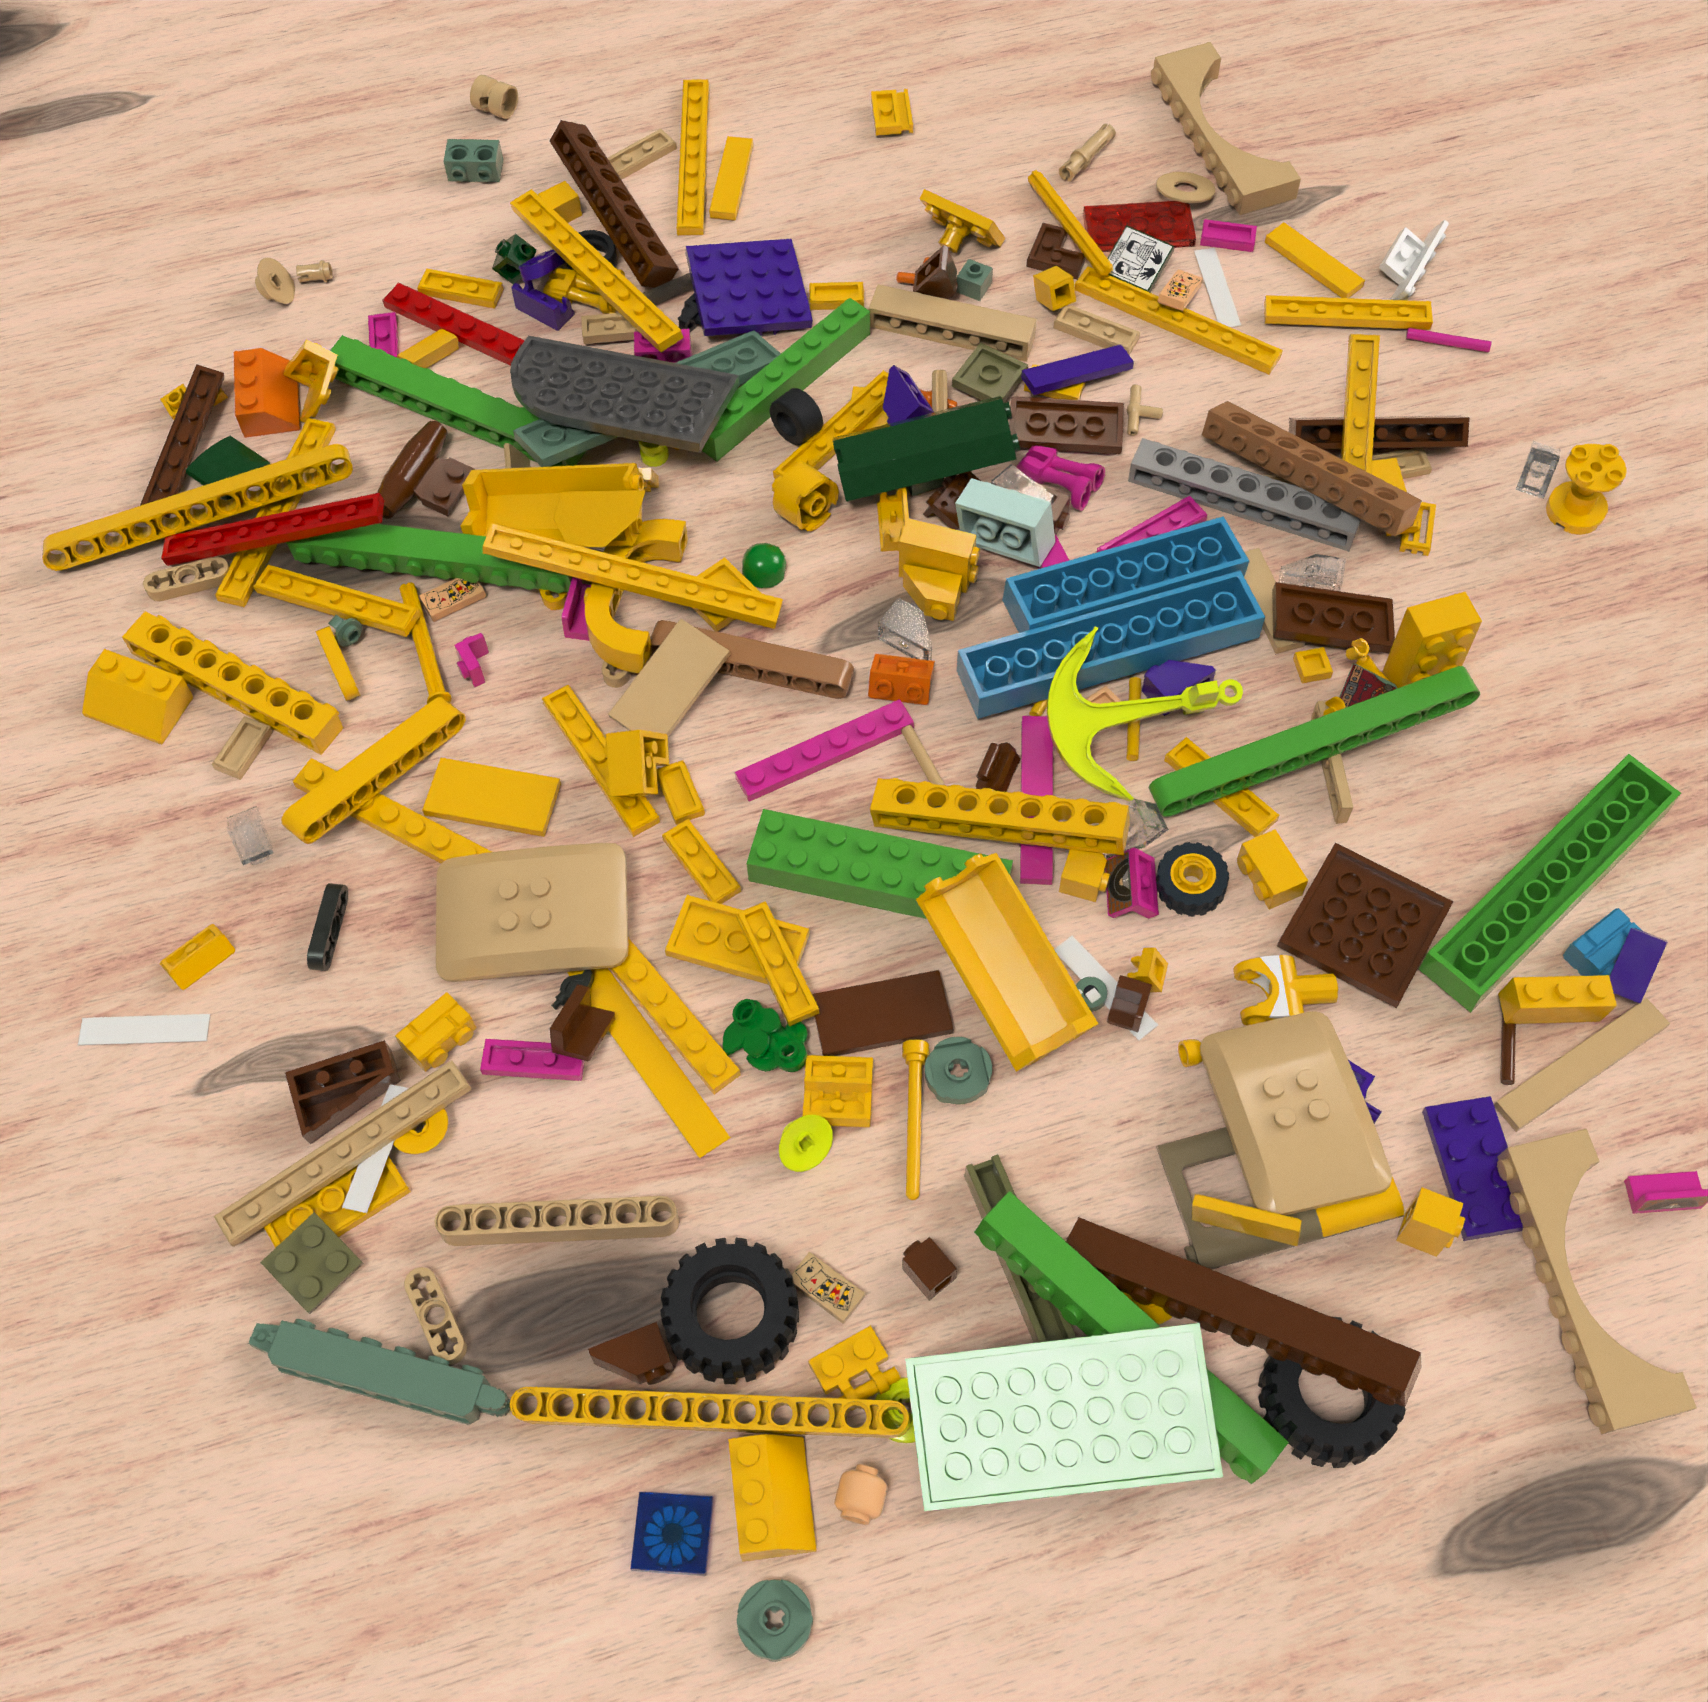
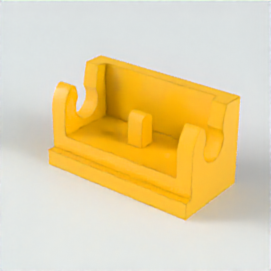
(892, 518)

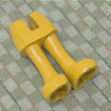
(570, 284)

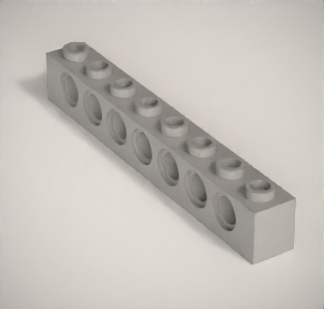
(1242, 494)

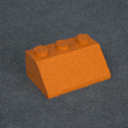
(264, 396)

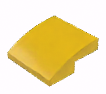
(839, 1089)

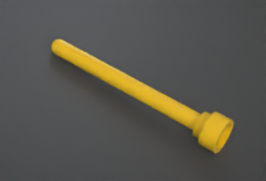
(915, 1054)

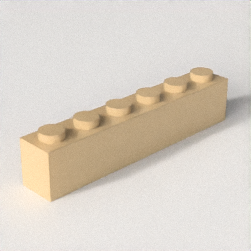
(951, 322)

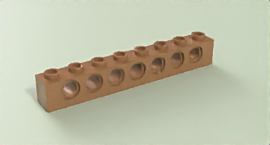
(1311, 468)

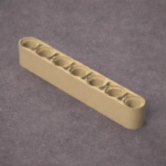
(544, 1211)

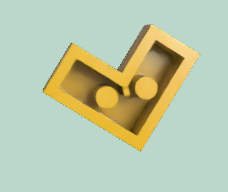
(633, 762)

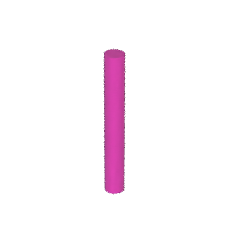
(1448, 340)

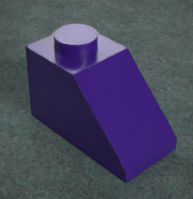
(903, 397)
(1174, 677)

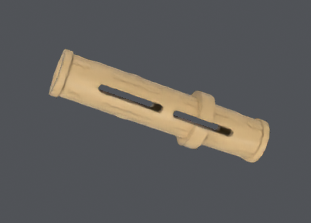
(1081, 157)

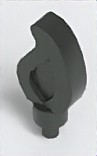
(569, 984)

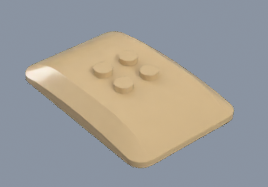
(531, 912)
(1295, 1114)

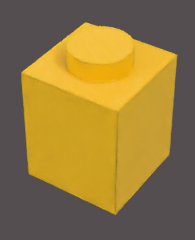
(563, 201)
(1054, 288)

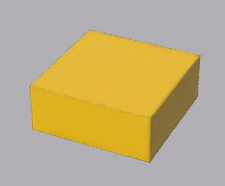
(1313, 665)

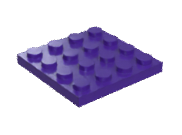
(748, 287)

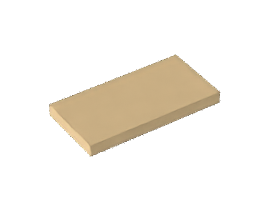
(670, 681)

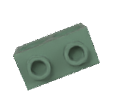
(473, 160)

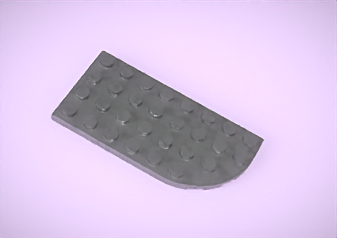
(620, 393)

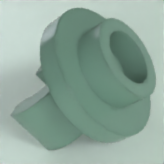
(347, 630)

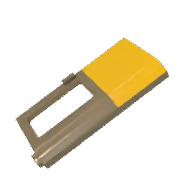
(1220, 1247)

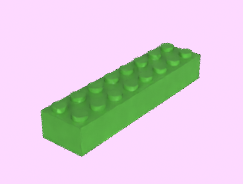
(849, 862)

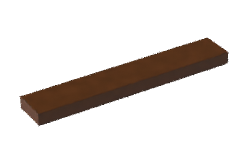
(184, 434)

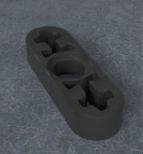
(327, 927)

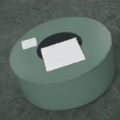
(1093, 992)

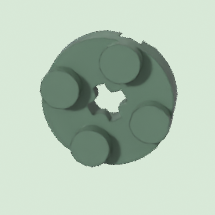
(958, 1089)
(797, 1621)

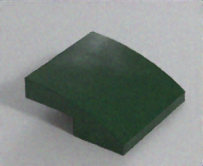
(223, 461)

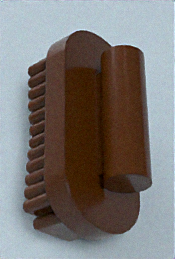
(997, 767)

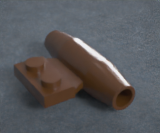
(421, 473)

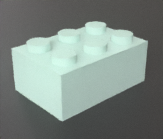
(1007, 521)

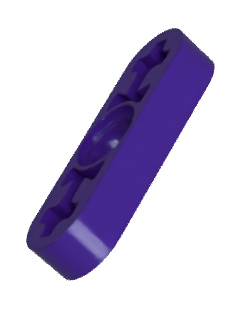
(540, 265)

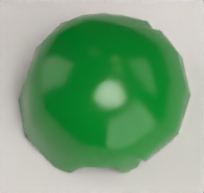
(764, 565)

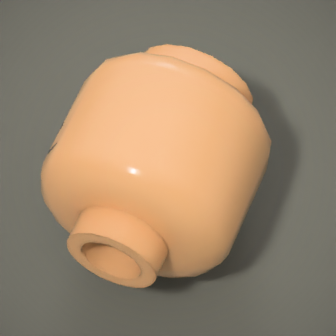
(860, 1495)

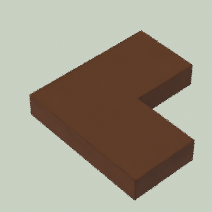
(1049, 252)

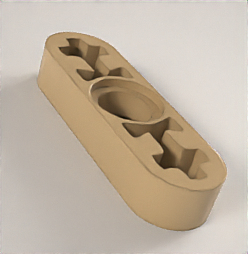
(169, 591)
(416, 1298)

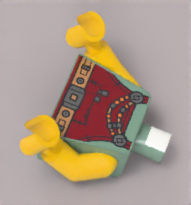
(1362, 681)

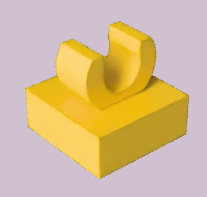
(1151, 968)

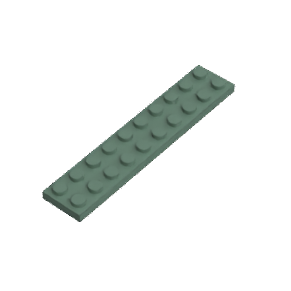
(554, 443)

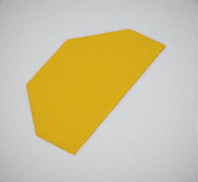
(596, 516)

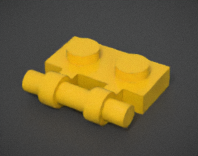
(850, 1360)

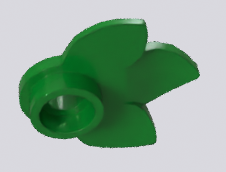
(750, 1028)
(781, 1044)

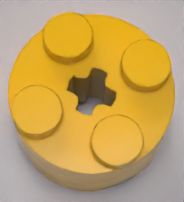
(804, 496)

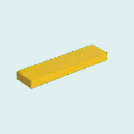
(731, 178)
(1314, 261)
(1241, 806)
(777, 963)

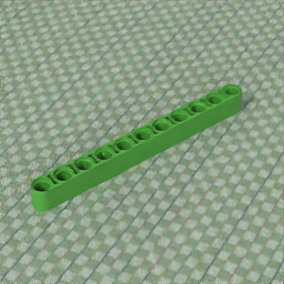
(1313, 741)

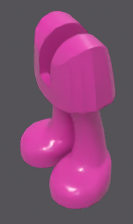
(1044, 466)

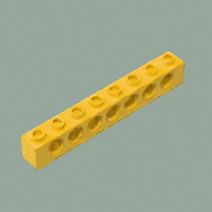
(234, 682)
(1013, 826)

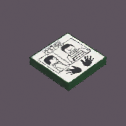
(1139, 258)

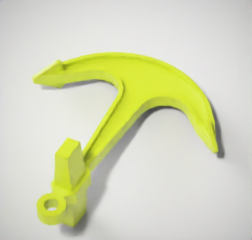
(1076, 720)

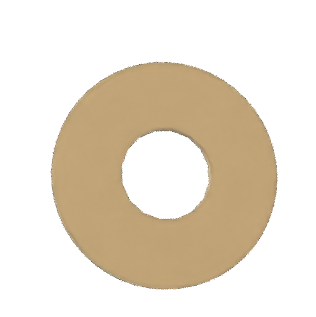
(1204, 186)

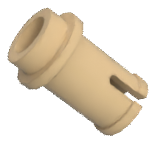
(314, 272)

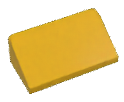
(431, 349)
(197, 956)

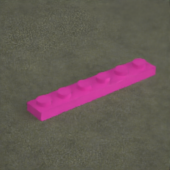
(823, 750)

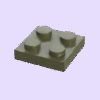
(989, 374)
(311, 1263)

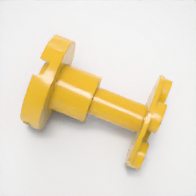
(1580, 502)

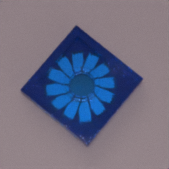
(672, 1533)

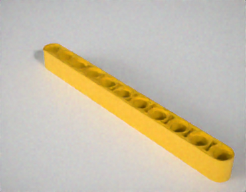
(186, 516)
(692, 1405)

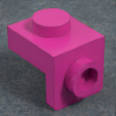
(468, 652)

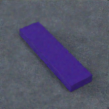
(1077, 369)

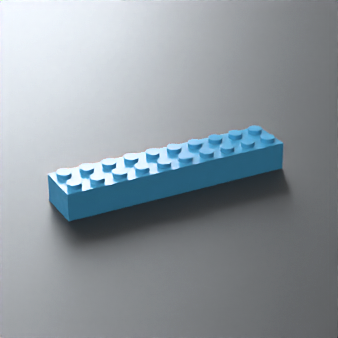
(1128, 641)

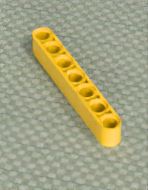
(373, 770)

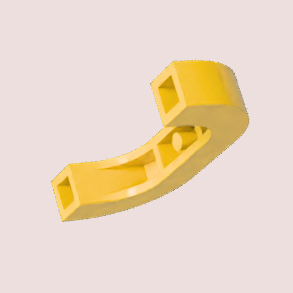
(613, 643)

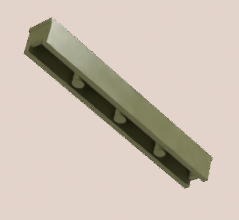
(1044, 1321)

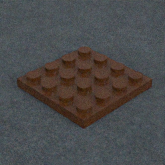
(1365, 924)

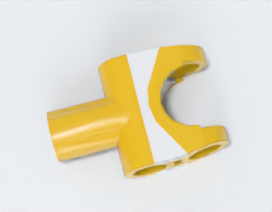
(1283, 988)

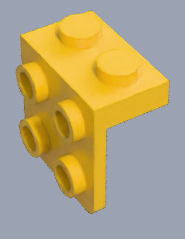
(314, 368)

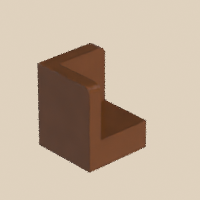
(1129, 1003)

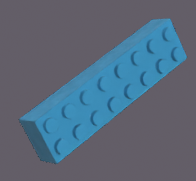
(1123, 574)

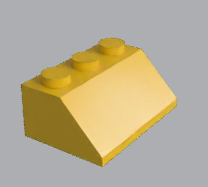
(135, 696)
(771, 1496)

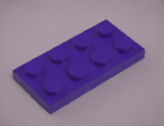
(1467, 1147)

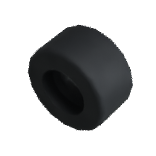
(796, 416)

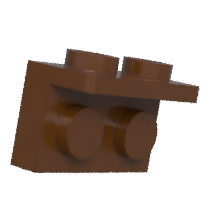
(943, 502)

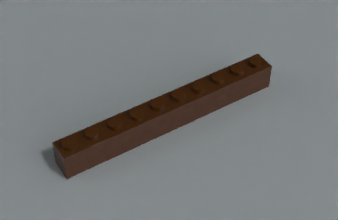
(1251, 1314)

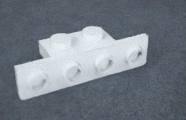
(1408, 257)

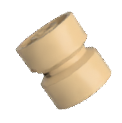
(494, 96)

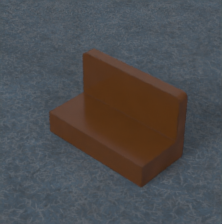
(579, 1026)

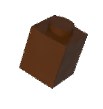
(928, 1267)

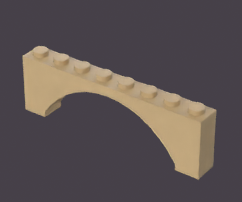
(1245, 178)
(1617, 1383)

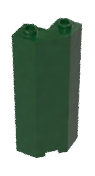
(925, 448)

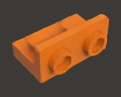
(900, 679)

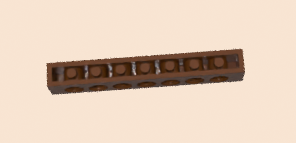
(613, 204)

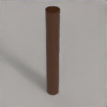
(1508, 1053)

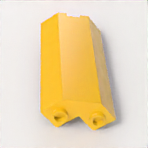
(529, 496)
(1006, 960)

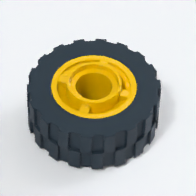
(1195, 861)

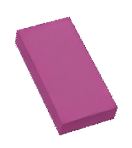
(1228, 235)

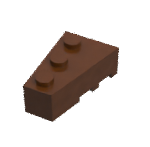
(339, 1087)

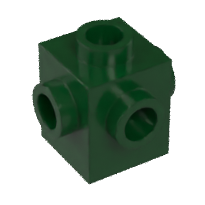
(510, 255)

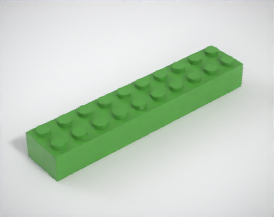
(1548, 882)

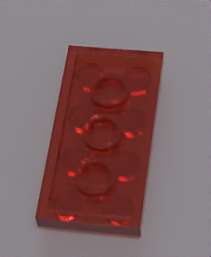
(1163, 220)

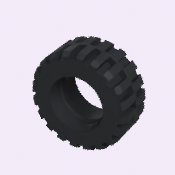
(715, 1267)
(1315, 1436)

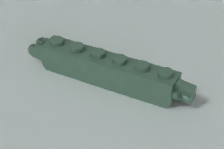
(379, 1372)

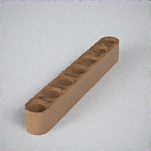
(774, 663)

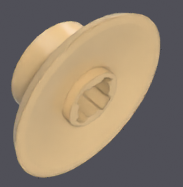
(274, 281)

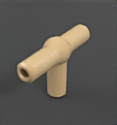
(1136, 410)

